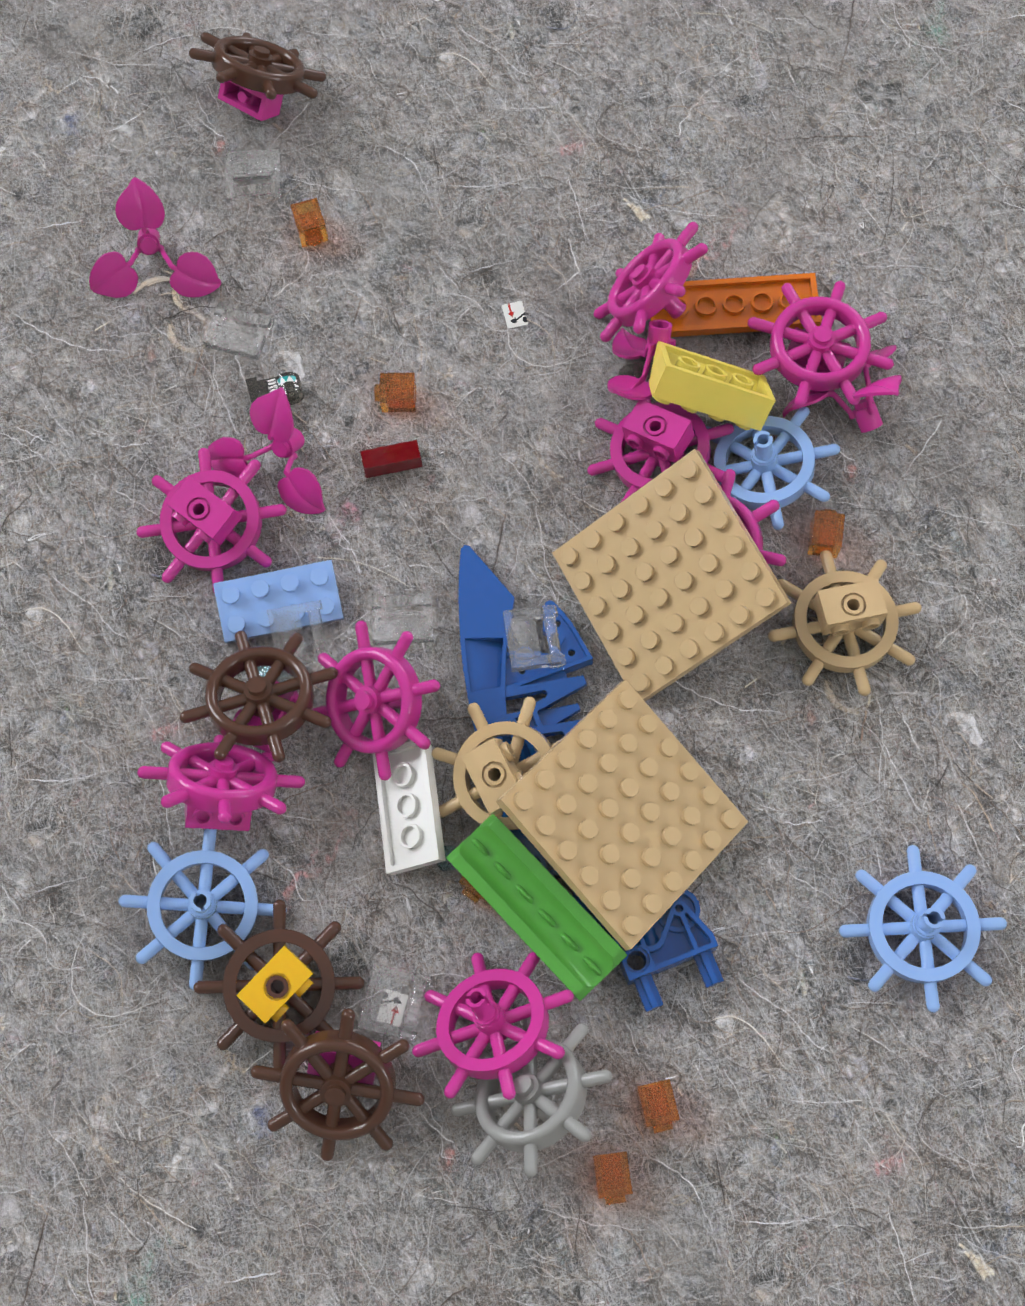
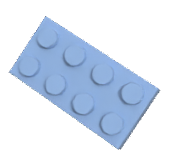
(245, 600)

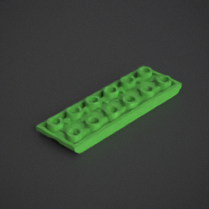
(537, 907)

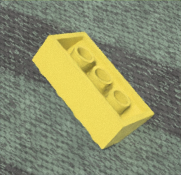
(710, 387)

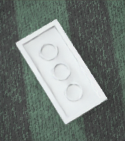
(409, 810)

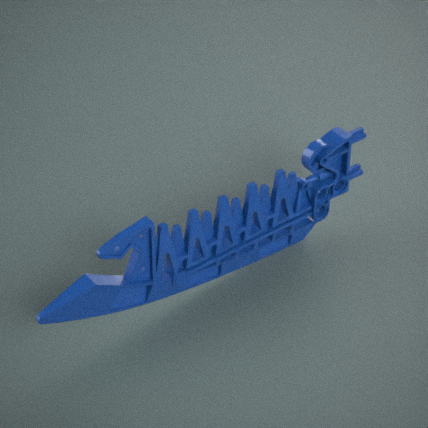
(490, 683)

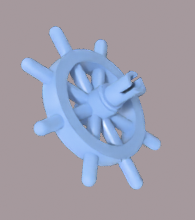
(765, 463)
(200, 905)
(923, 927)

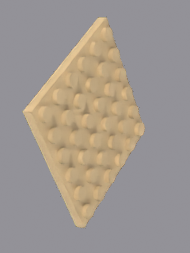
(670, 576)
(623, 814)

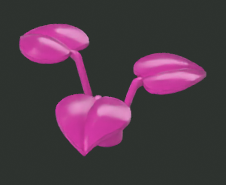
(143, 209)
(633, 347)
(866, 410)
(274, 417)

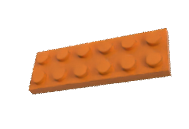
(728, 303)

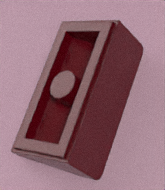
(391, 459)

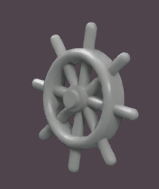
(534, 1099)

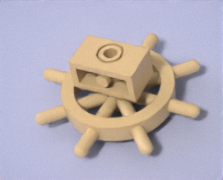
(845, 607)
(491, 763)

